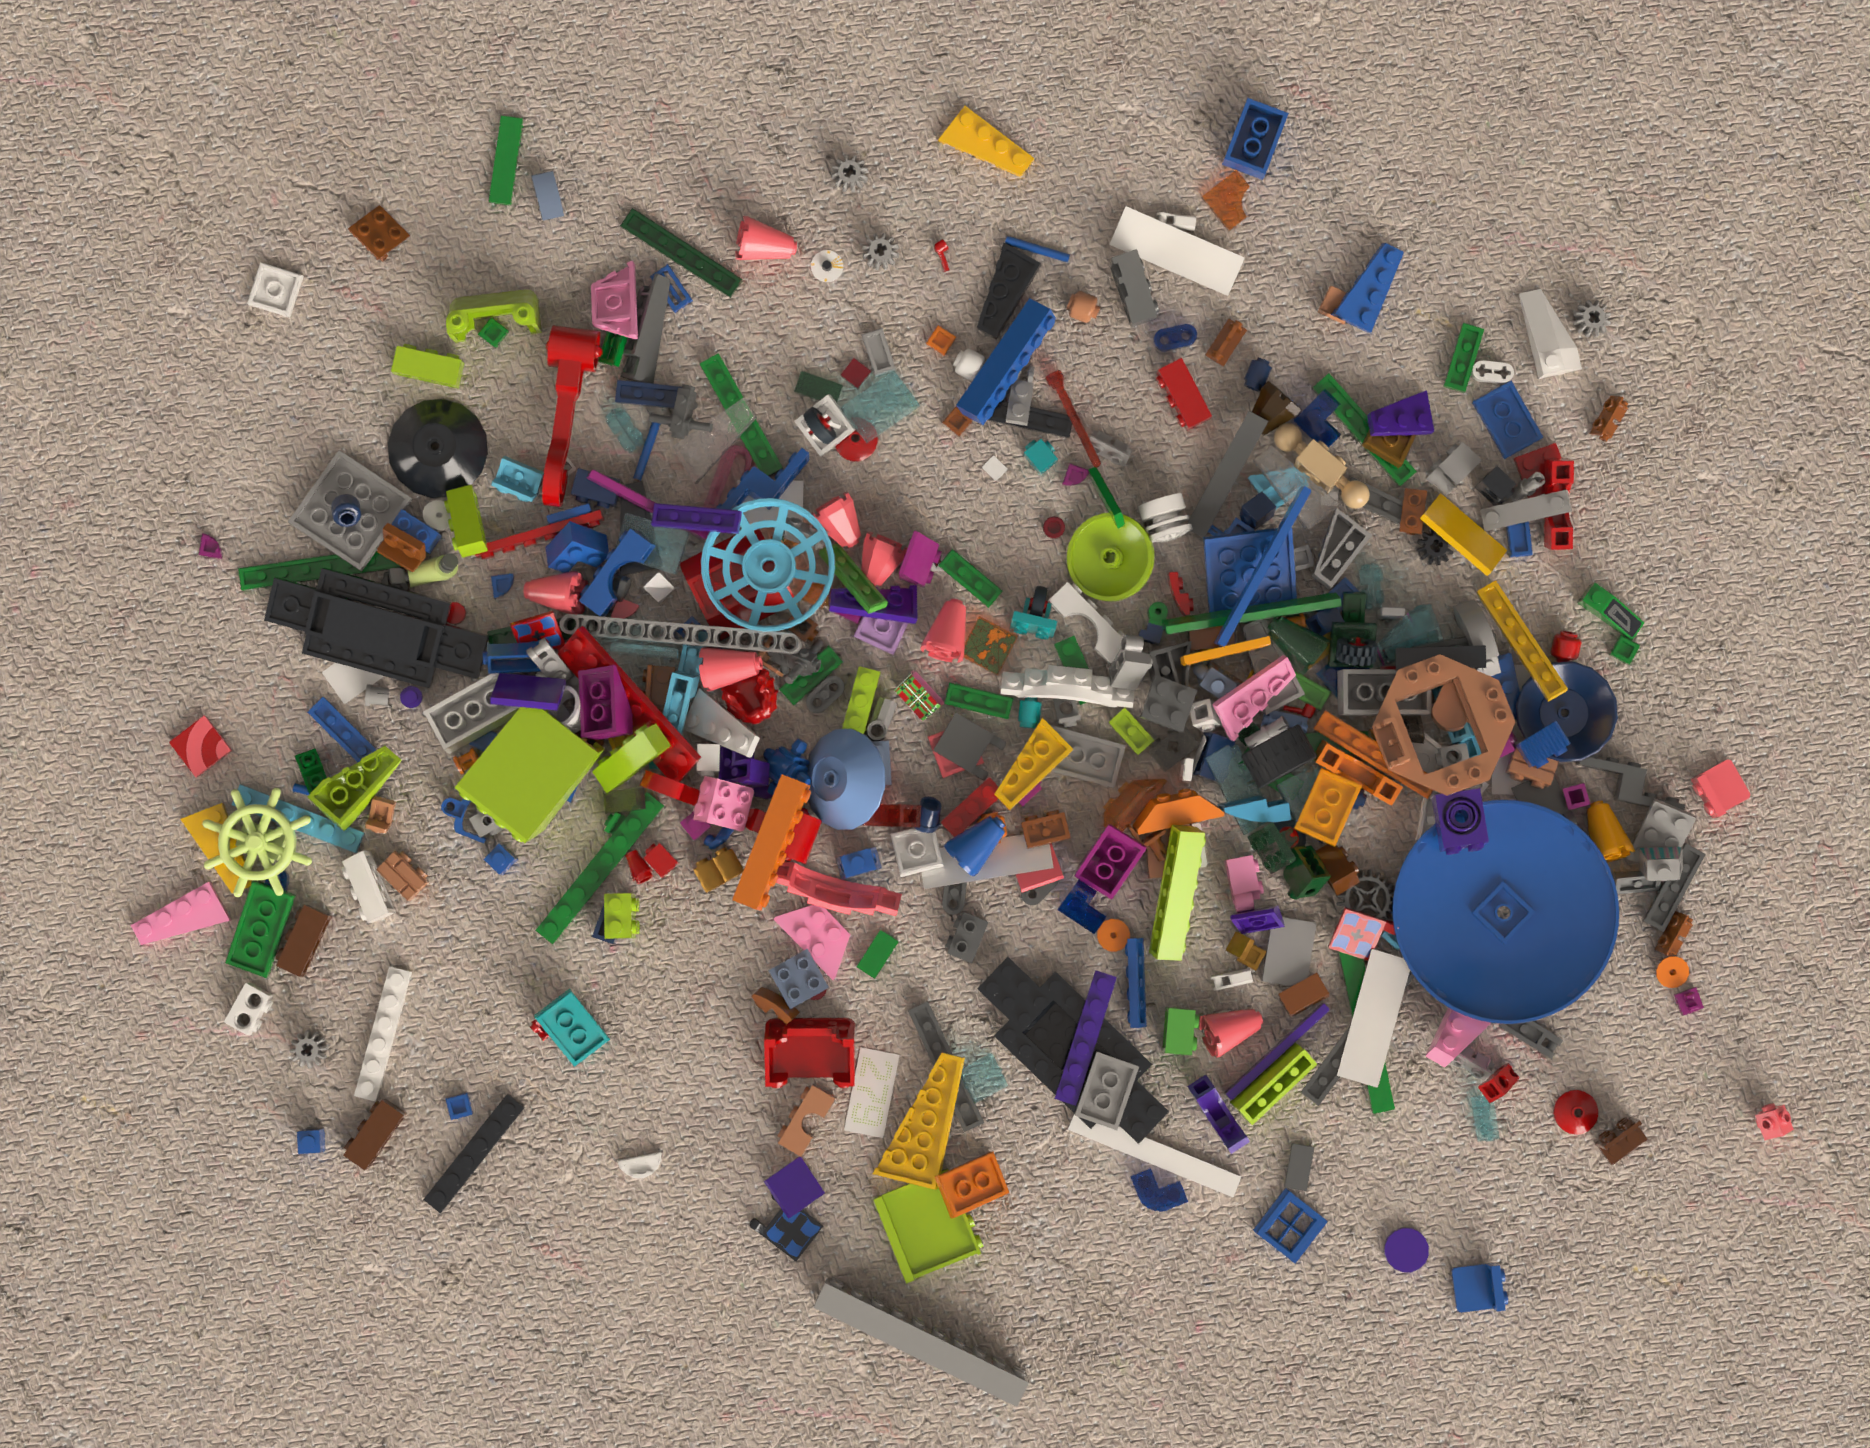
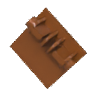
(378, 233)

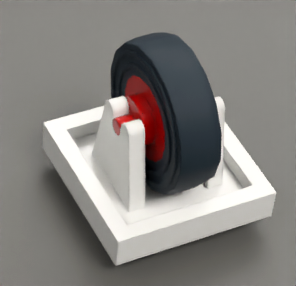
(825, 425)

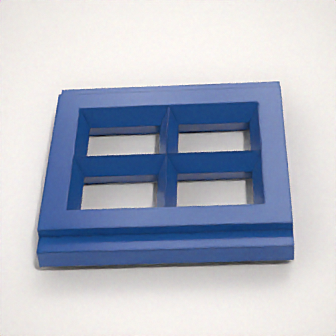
(1306, 1237)

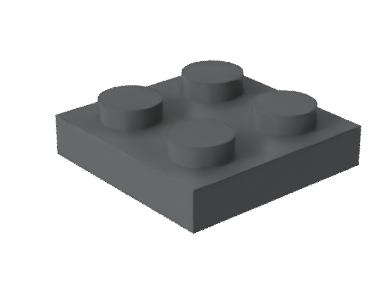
(1168, 703)

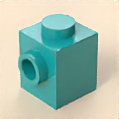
(1040, 455)

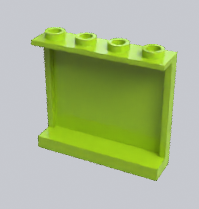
(923, 1232)

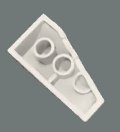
(1550, 342)

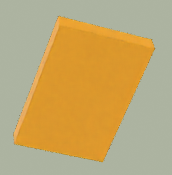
(1328, 807)

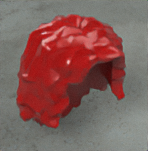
(751, 698)

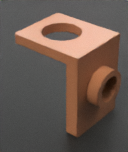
(1330, 302)
(764, 655)

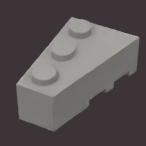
(1339, 548)

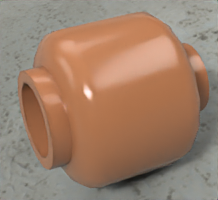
(1083, 306)

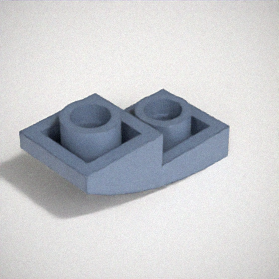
(547, 195)

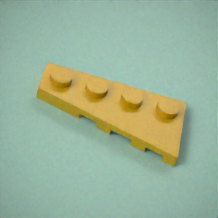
(1037, 759)

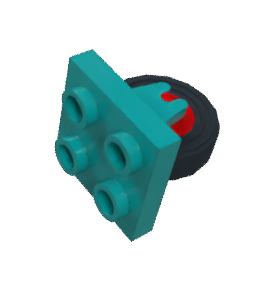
(1034, 622)

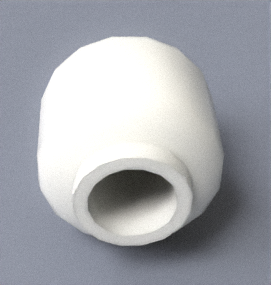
(968, 363)

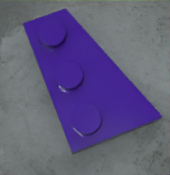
(1403, 417)

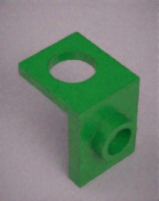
(613, 822)

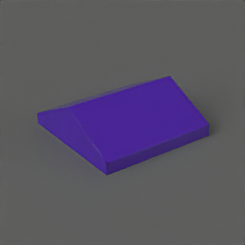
(1258, 919)

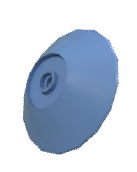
(857, 783)

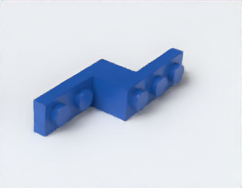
(761, 486)

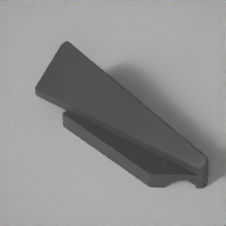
(644, 351)

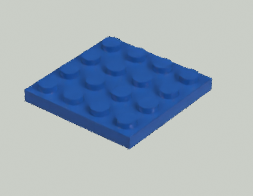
(1233, 559)

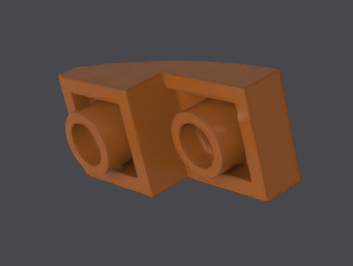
(767, 999)

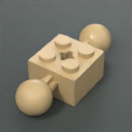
(1321, 465)

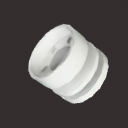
(1165, 518)

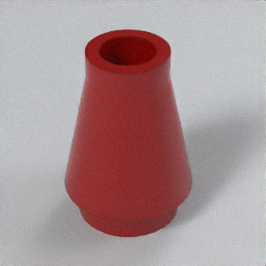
(638, 867)

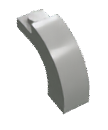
(1478, 633)

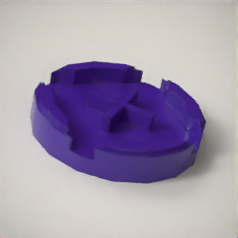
(1406, 1249)

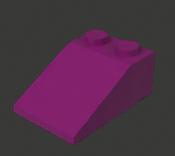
(919, 560)
(603, 704)
(1109, 861)

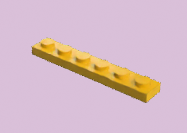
(1522, 641)

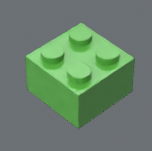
(1179, 1031)

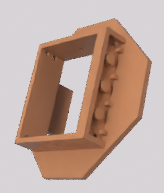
(1485, 709)

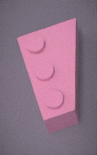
(1454, 1036)

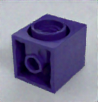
(1455, 835)

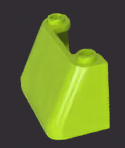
(519, 303)

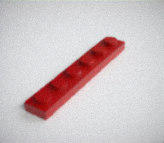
(548, 532)

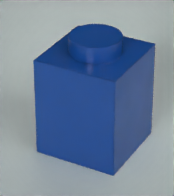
(500, 859)
(311, 1141)

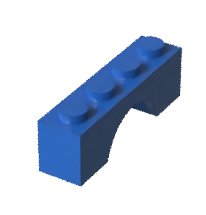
(600, 594)

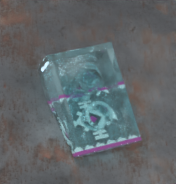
(1414, 628)

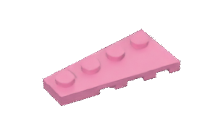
(1251, 696)
(188, 913)

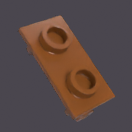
(1226, 342)
(1613, 409)
(1412, 510)
(1669, 943)

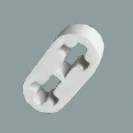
(1491, 377)

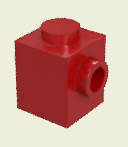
(660, 859)

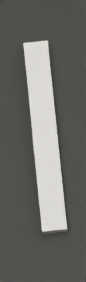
(1161, 1156)

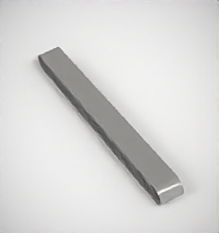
(691, 637)

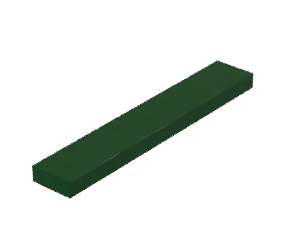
(681, 253)

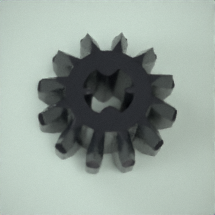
(1437, 556)

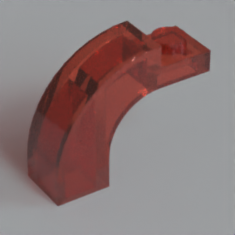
(896, 816)

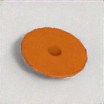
(1113, 935)
(1672, 972)

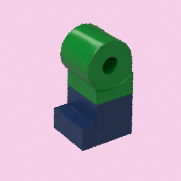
(1153, 633)

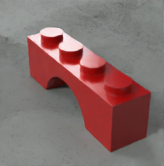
(1558, 528)

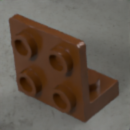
(1621, 1140)

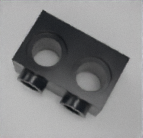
(1496, 486)

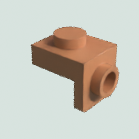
(380, 815)

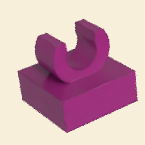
(1688, 1001)

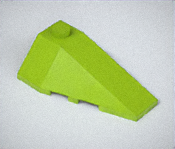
(351, 790)

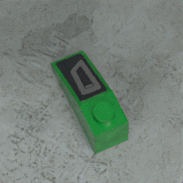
(1610, 611)

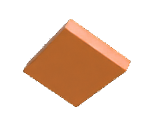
(971, 1184)

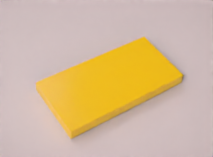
(1463, 534)

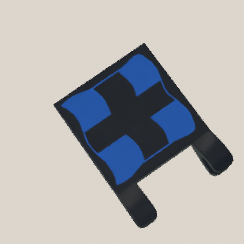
(789, 1234)

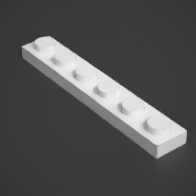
(383, 1033)

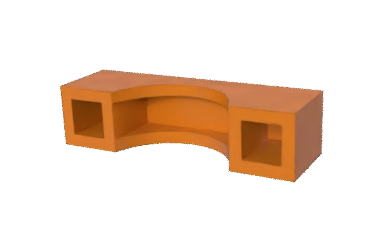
(1357, 771)

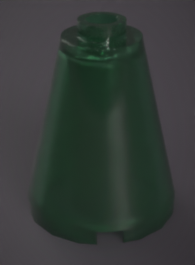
(1297, 643)

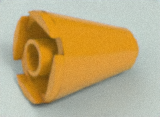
(1607, 832)

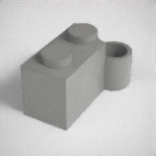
(1130, 663)

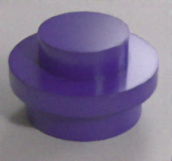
(411, 697)

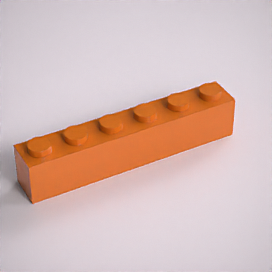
(771, 843)

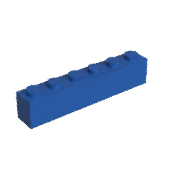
(1006, 361)

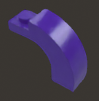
(1218, 1114)

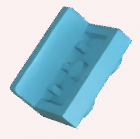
(518, 479)

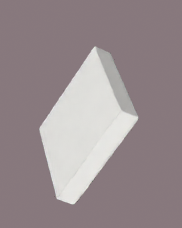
(275, 290)
(916, 851)

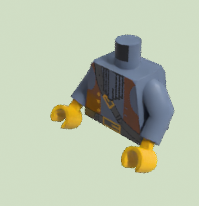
(1215, 678)

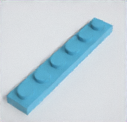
(319, 826)

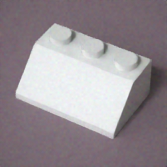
(368, 887)

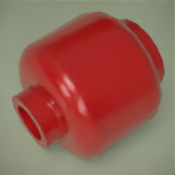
(1566, 646)

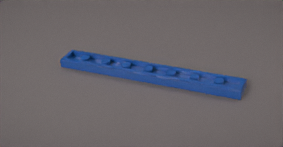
(1263, 566)

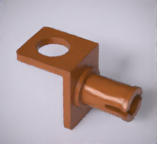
(1153, 841)

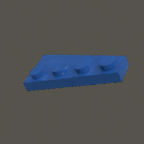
(1365, 299)

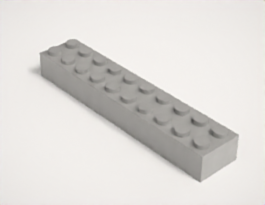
(921, 1341)

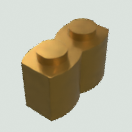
(718, 870)

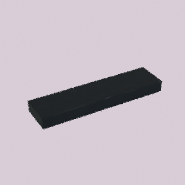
(1039, 420)
(1467, 655)

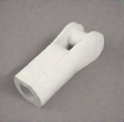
(1181, 222)
(1235, 978)

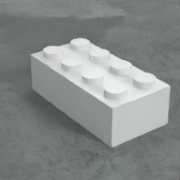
(468, 715)

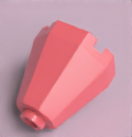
(840, 520)
(880, 557)

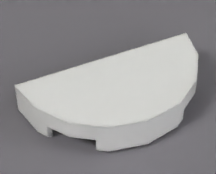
(641, 1165)

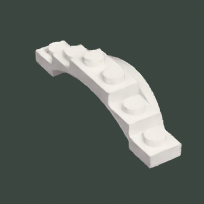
(1066, 684)

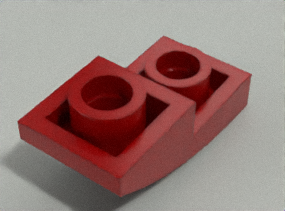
(1181, 600)

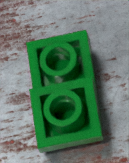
(310, 769)

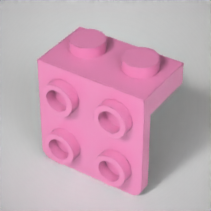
(723, 803)

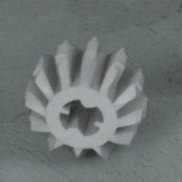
(845, 167)
(889, 252)
(1599, 322)
(301, 1047)

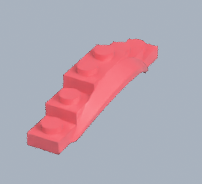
(837, 893)

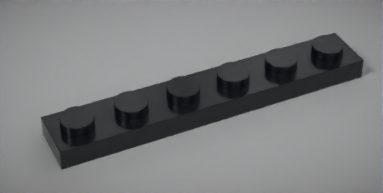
(474, 1153)

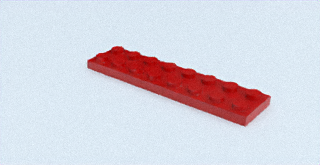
(585, 653)

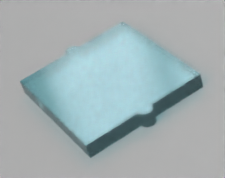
(983, 1078)

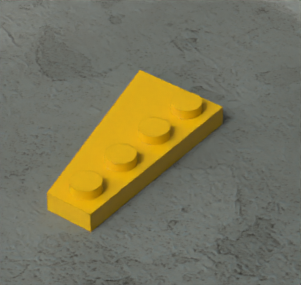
(978, 138)
(208, 841)

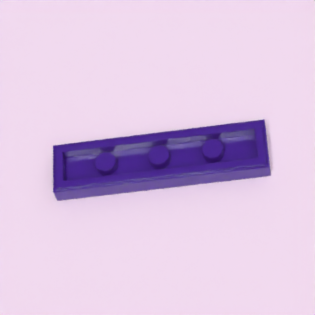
(696, 518)

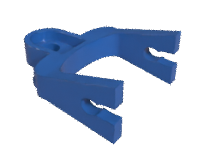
(458, 813)

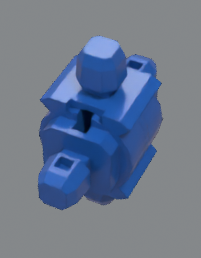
(787, 762)

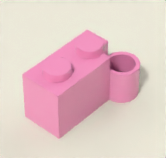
(1243, 882)

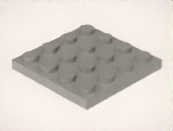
(378, 504)

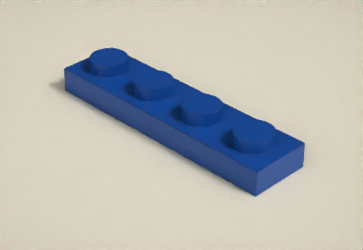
(341, 729)
(1136, 974)

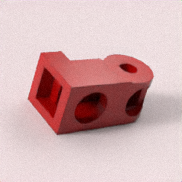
(1499, 1083)

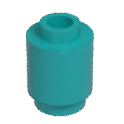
(1029, 712)

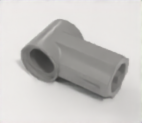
(881, 717)

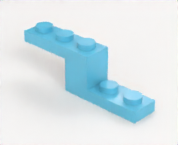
(684, 684)

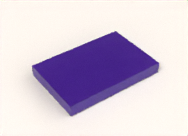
(528, 691)

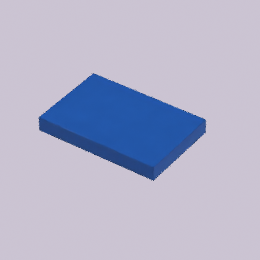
(1507, 419)

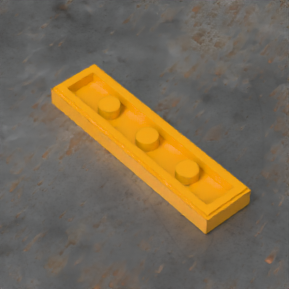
(1225, 651)

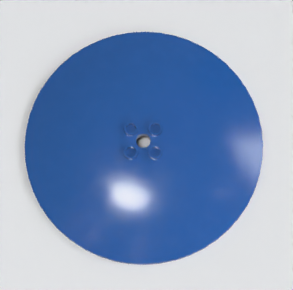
(1557, 924)

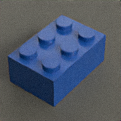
(1255, 138)

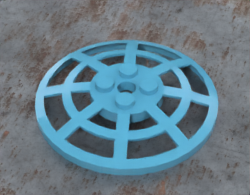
(764, 551)

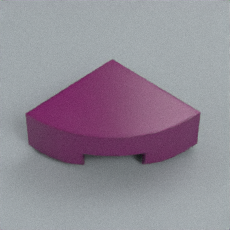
(1075, 475)
(210, 547)

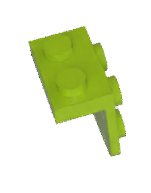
(621, 915)

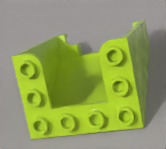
(528, 772)

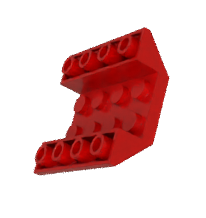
(692, 572)

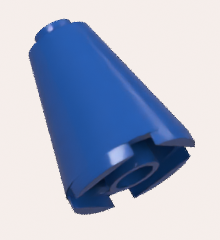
(976, 844)

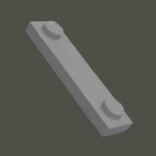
(1526, 510)

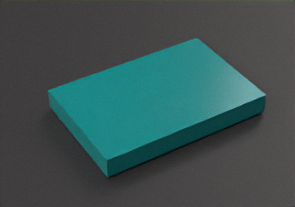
(571, 1027)

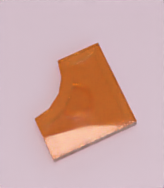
(1226, 200)

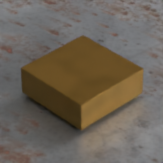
(1240, 945)
(1253, 958)

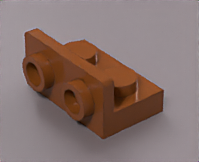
(402, 548)
(657, 683)
(1045, 829)

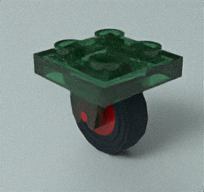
(1275, 844)

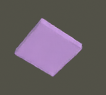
(881, 633)

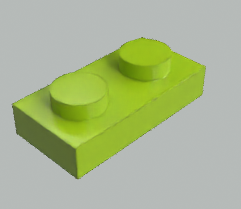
(1131, 731)

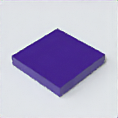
(794, 1187)

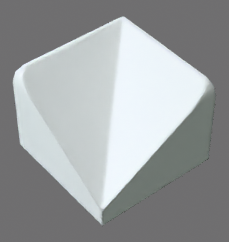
(659, 588)

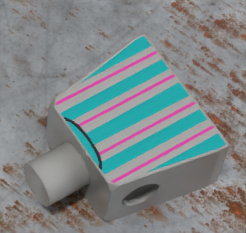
(1661, 863)

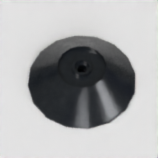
(460, 450)

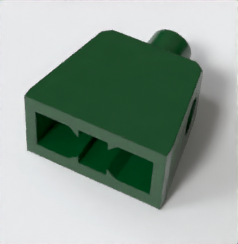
(1306, 874)

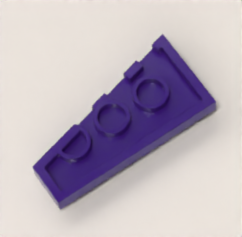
(900, 605)

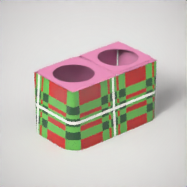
(919, 696)

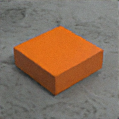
(941, 340)

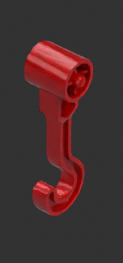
(572, 353)
(805, 830)

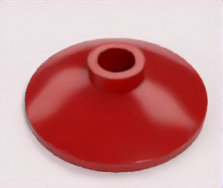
(858, 450)
(1565, 1108)

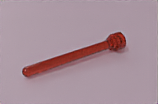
(1056, 381)

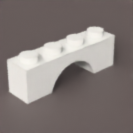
(1069, 602)

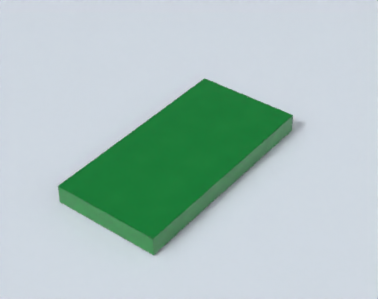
(260, 929)

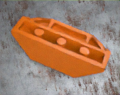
(1175, 809)

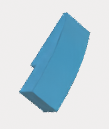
(1258, 809)

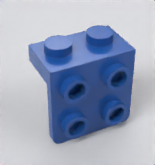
(1479, 1287)

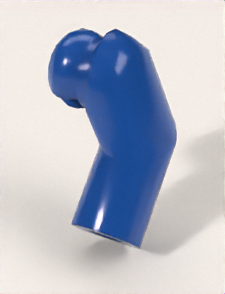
(722, 836)

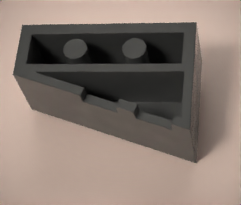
(1133, 288)
(1168, 664)

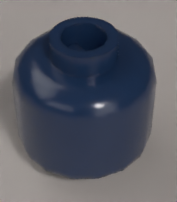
(346, 510)

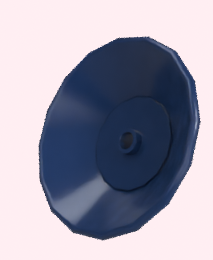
(1589, 708)

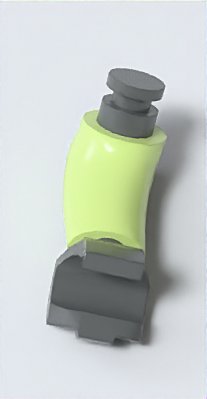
(428, 571)

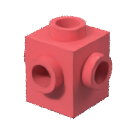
(1774, 1121)

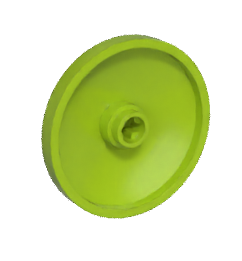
(1110, 560)

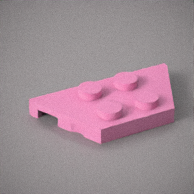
(615, 302)
(819, 933)

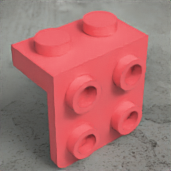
(1720, 788)

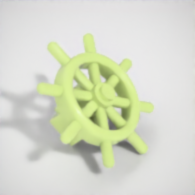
(257, 839)

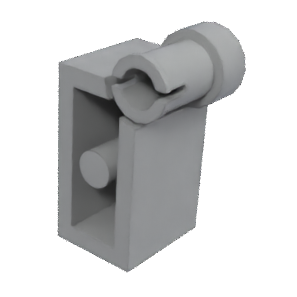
(1454, 468)

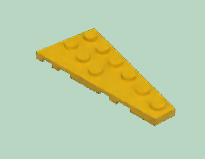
(923, 1135)

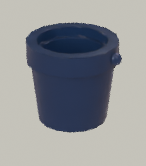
(929, 814)

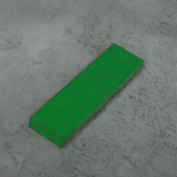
(506, 160)

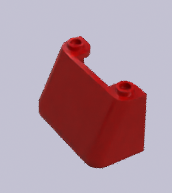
(810, 1050)

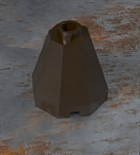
(1274, 407)

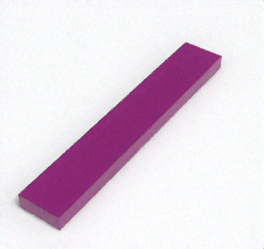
(632, 496)

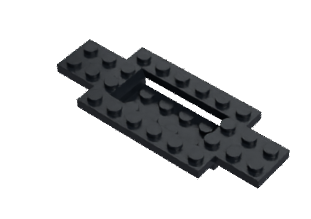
(372, 636)
(1046, 1023)

